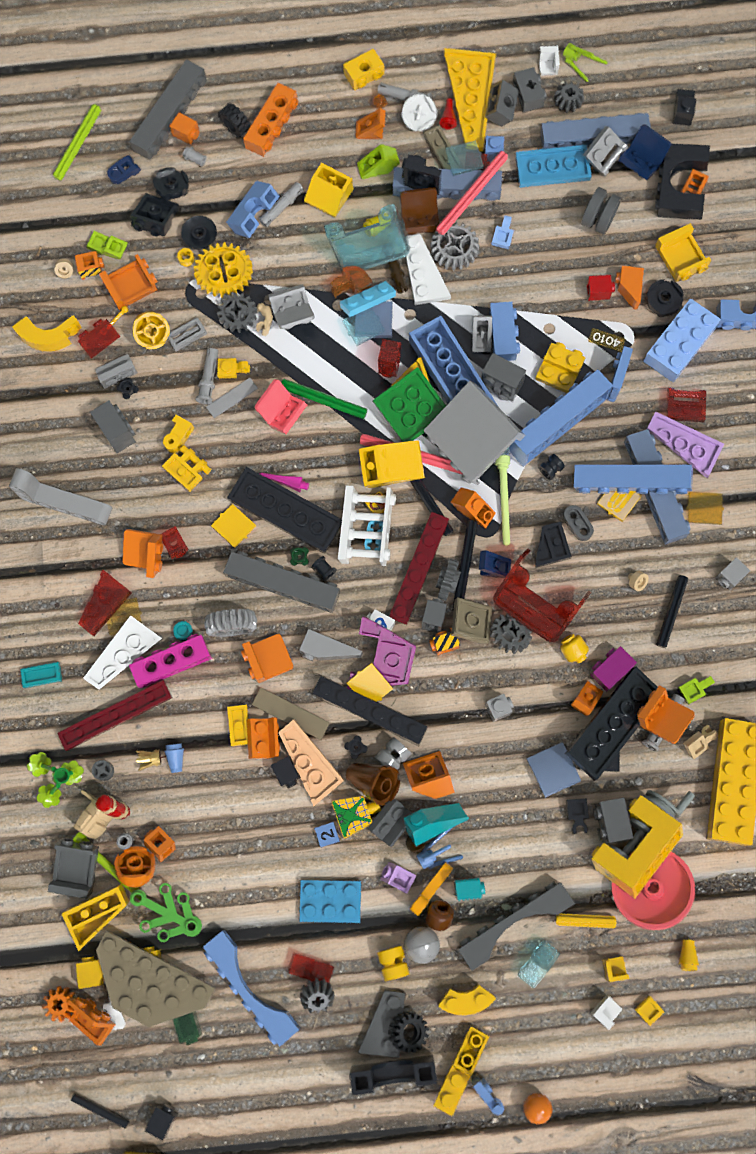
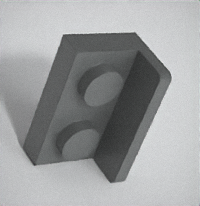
(390, 822)

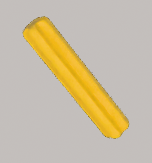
(579, 920)

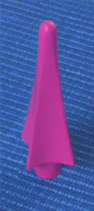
(292, 482)

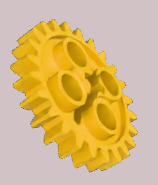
(239, 266)

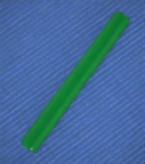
(324, 399)

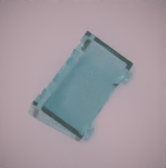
(370, 244)

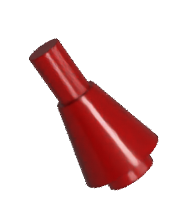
(448, 118)

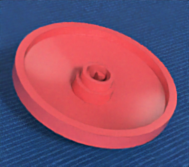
(663, 899)

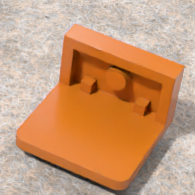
(143, 551)
(267, 658)
(664, 716)
(90, 1020)

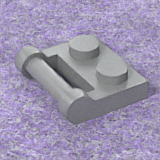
(601, 147)

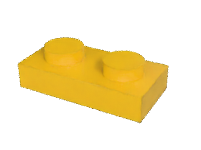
(238, 724)

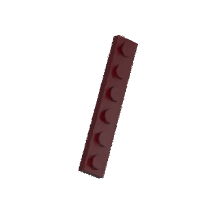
(419, 568)
(114, 715)

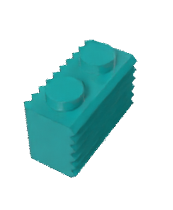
(469, 889)

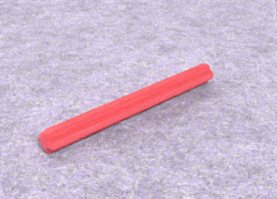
(471, 193)
(427, 458)

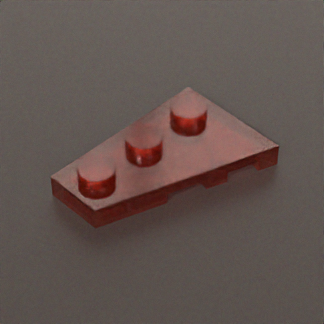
(105, 601)

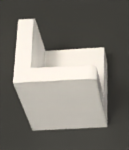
(549, 60)
(606, 1011)

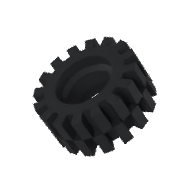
(234, 120)
(398, 1029)

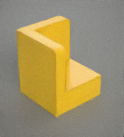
(615, 969)

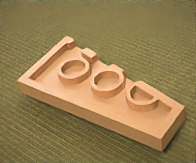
(313, 767)

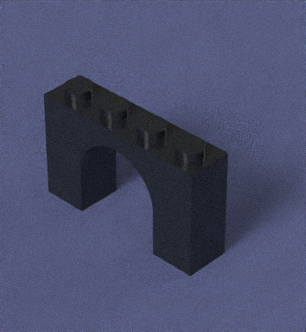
(675, 203)
(370, 1076)

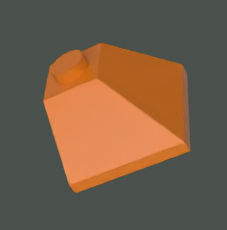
(429, 776)

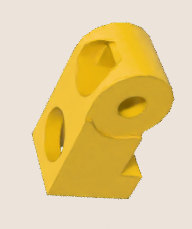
(178, 434)

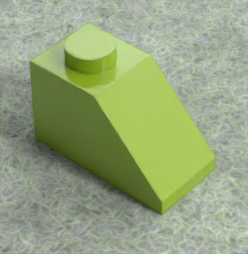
(378, 162)

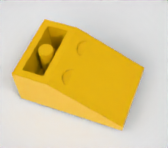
(391, 463)

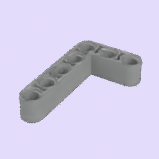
(33, 491)

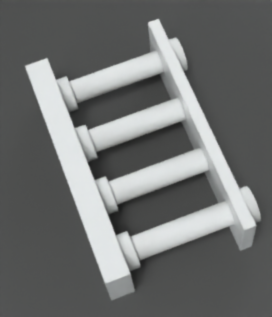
(351, 515)

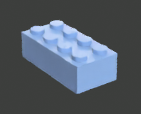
(681, 340)

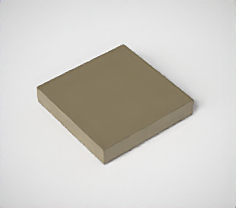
(471, 621)

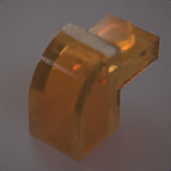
(353, 278)

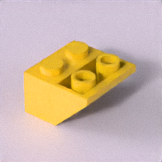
(329, 190)

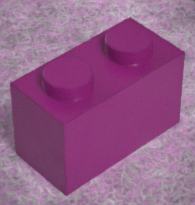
(613, 668)

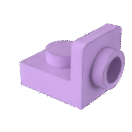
(397, 877)

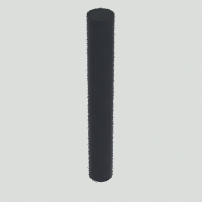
(89, 1105)

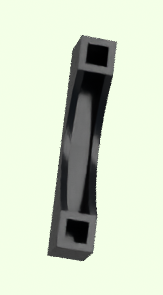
(370, 710)

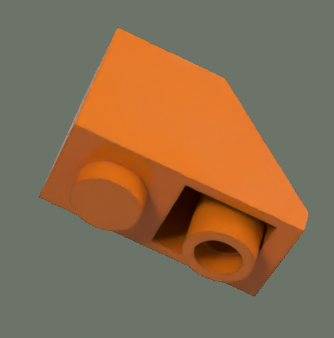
(473, 506)

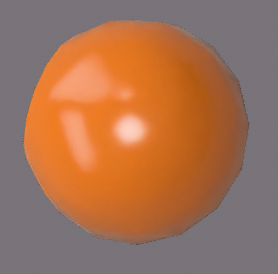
(537, 1108)

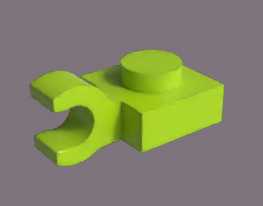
(694, 690)

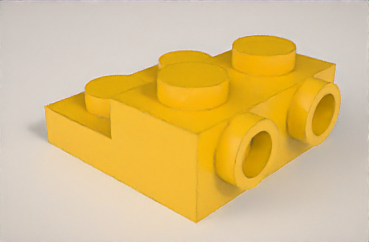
(560, 367)

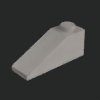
(324, 648)

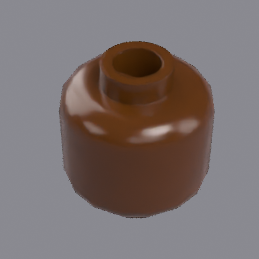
(439, 915)

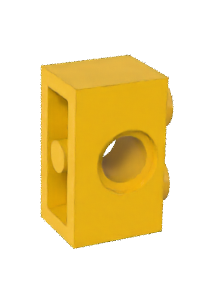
(355, 69)

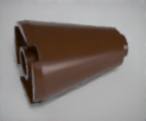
(374, 781)

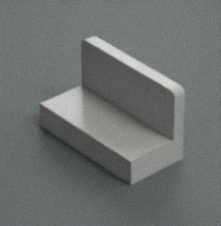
(115, 371)

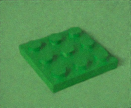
(410, 405)

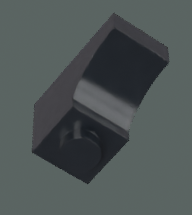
(684, 107)

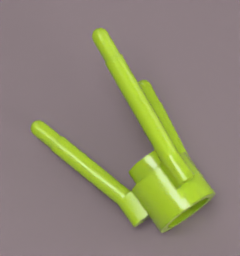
(573, 53)

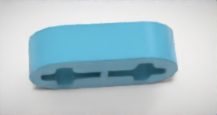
(369, 541)

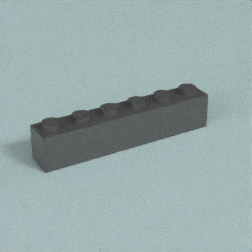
(174, 100)
(281, 581)

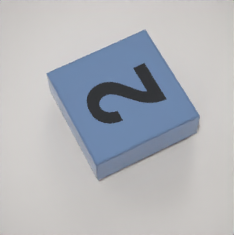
(327, 834)

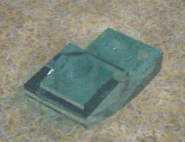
(539, 964)

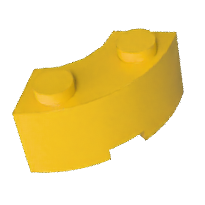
(466, 1002)

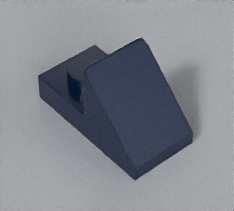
(494, 564)

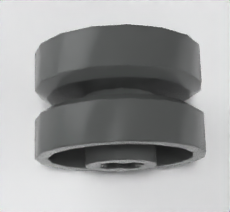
(600, 210)

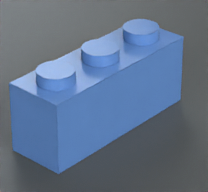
(504, 330)

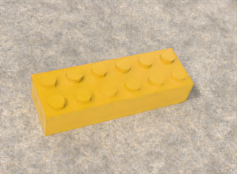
(734, 784)

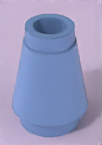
(174, 755)

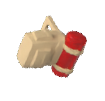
(99, 814)

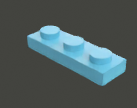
(367, 298)

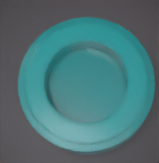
(182, 630)

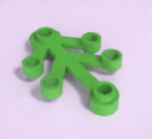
(168, 914)

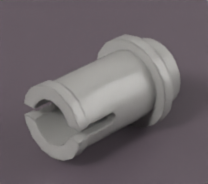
(190, 154)
(121, 838)

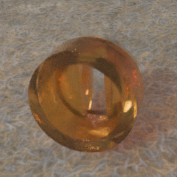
(380, 100)

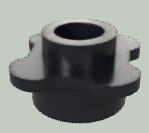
(127, 383)
(355, 742)

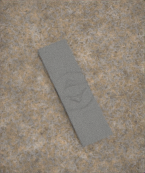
(232, 397)

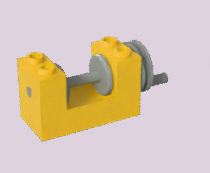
(655, 820)

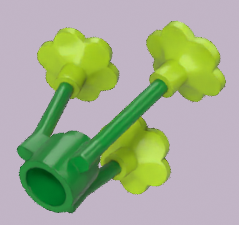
(68, 774)

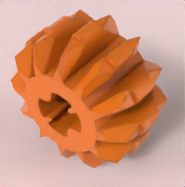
(53, 1000)

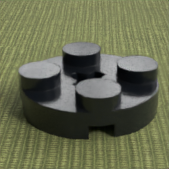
(177, 189)
(661, 307)

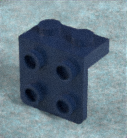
(646, 152)

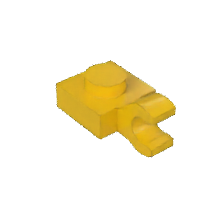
(229, 367)

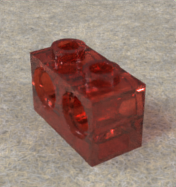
(389, 358)

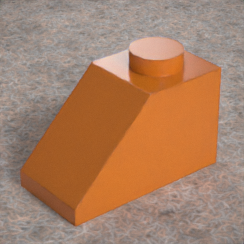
(630, 284)

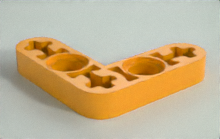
(431, 888)

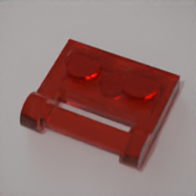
(686, 410)

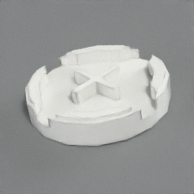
(419, 112)

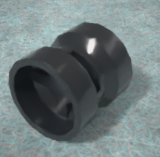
(551, 466)

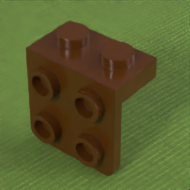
(420, 210)

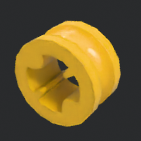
(185, 252)

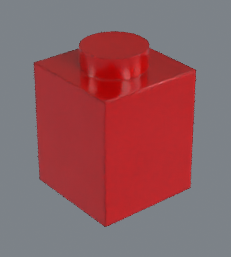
(600, 287)

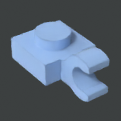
(503, 235)

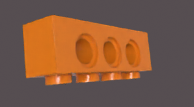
(280, 96)

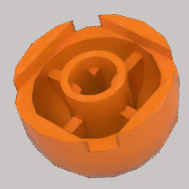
(135, 866)

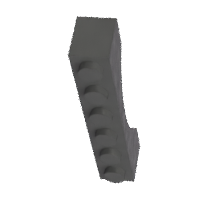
(552, 901)

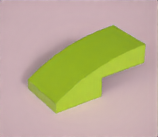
(107, 245)

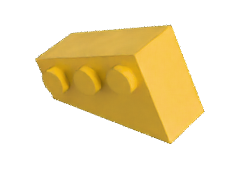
(91, 915)

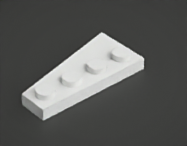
(424, 276)
(126, 646)

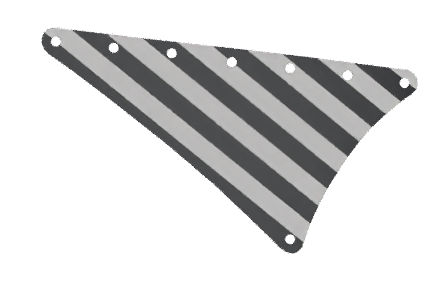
(330, 361)

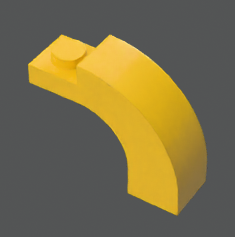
(47, 339)

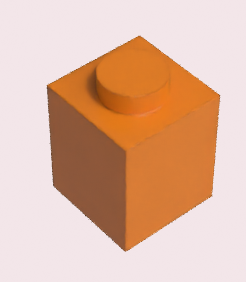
(185, 128)

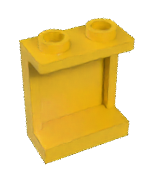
(682, 253)

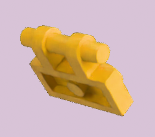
(182, 472)

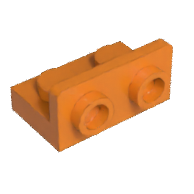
(263, 738)

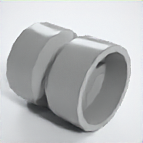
(385, 758)

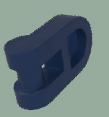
(118, 174)

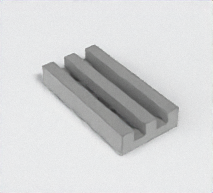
(202, 332)

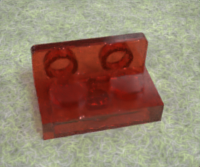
(98, 338)

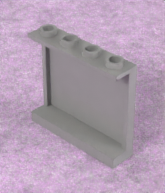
(472, 432)

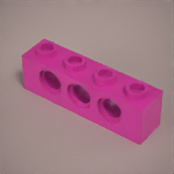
(181, 663)

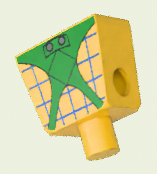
(354, 814)

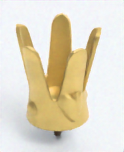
(151, 759)

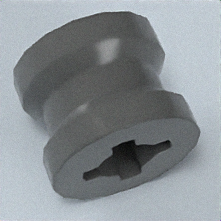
(99, 768)

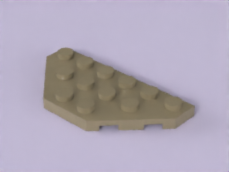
(147, 985)

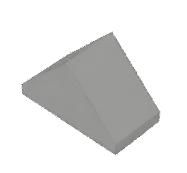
(481, 333)

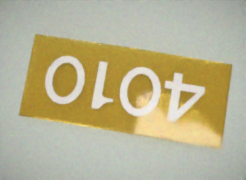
(606, 339)

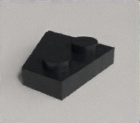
(552, 545)

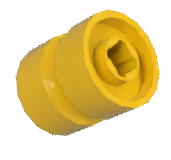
(393, 963)

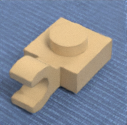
(699, 741)

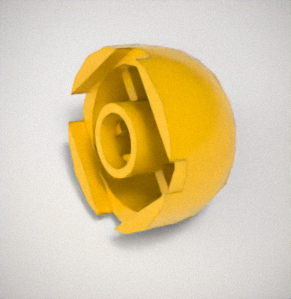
(150, 330)

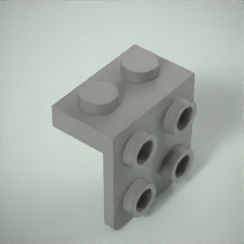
(291, 307)

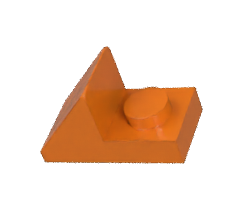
(371, 125)
(587, 698)

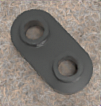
(578, 523)

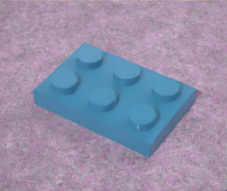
(330, 901)

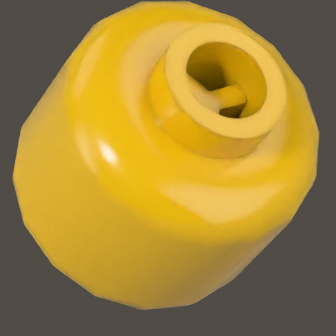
(574, 648)

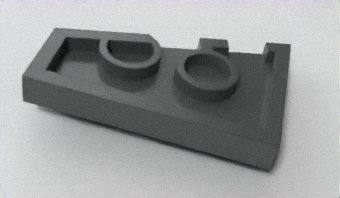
(377, 1037)

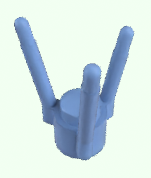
(427, 857)

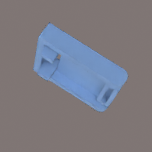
(621, 367)

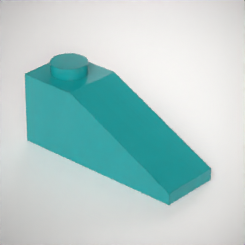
(433, 821)

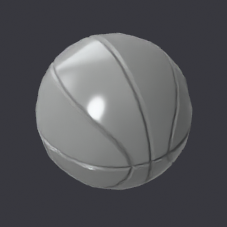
(421, 945)

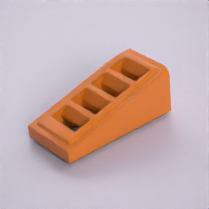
(698, 176)

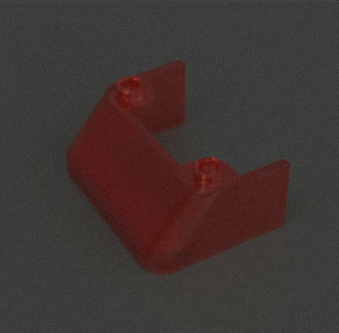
(531, 608)

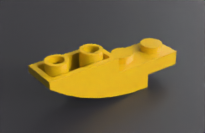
(460, 1071)

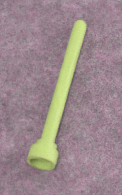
(503, 464)

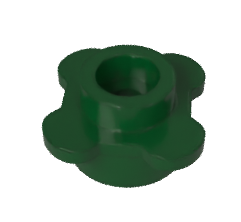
(299, 551)

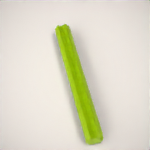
(76, 142)

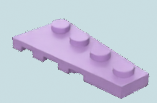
(686, 442)

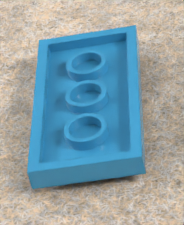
(552, 166)

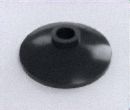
(195, 226)

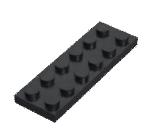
(285, 510)
(611, 725)

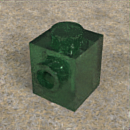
(188, 1028)

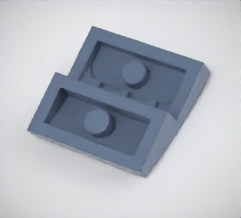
(553, 770)

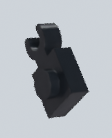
(577, 810)

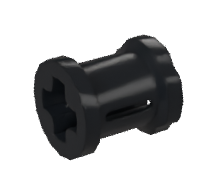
(323, 568)

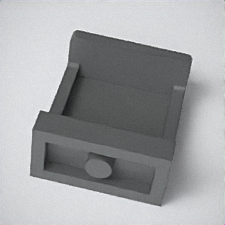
(74, 868)

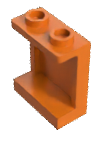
(129, 282)

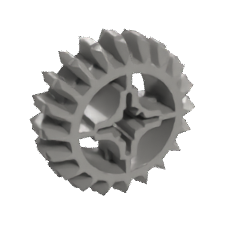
(453, 252)
(230, 622)

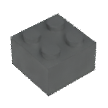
(503, 377)
(114, 426)
(612, 820)

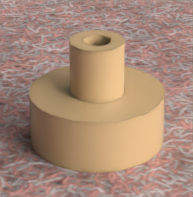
(63, 268)
(638, 580)

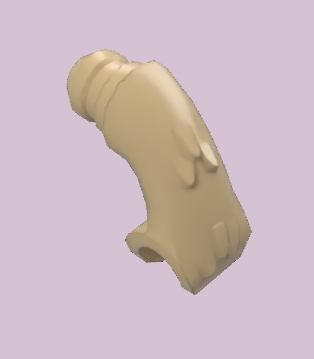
(267, 314)

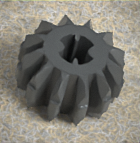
(569, 97)
(317, 995)

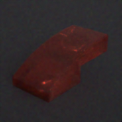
(309, 968)

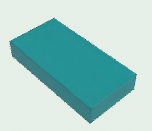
(41, 675)

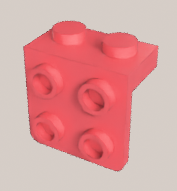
(279, 407)

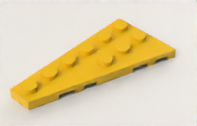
(471, 85)

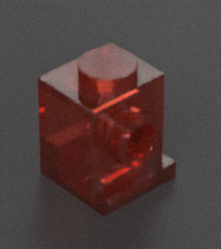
(170, 536)

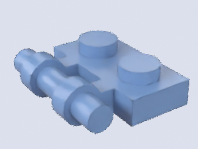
(485, 1091)

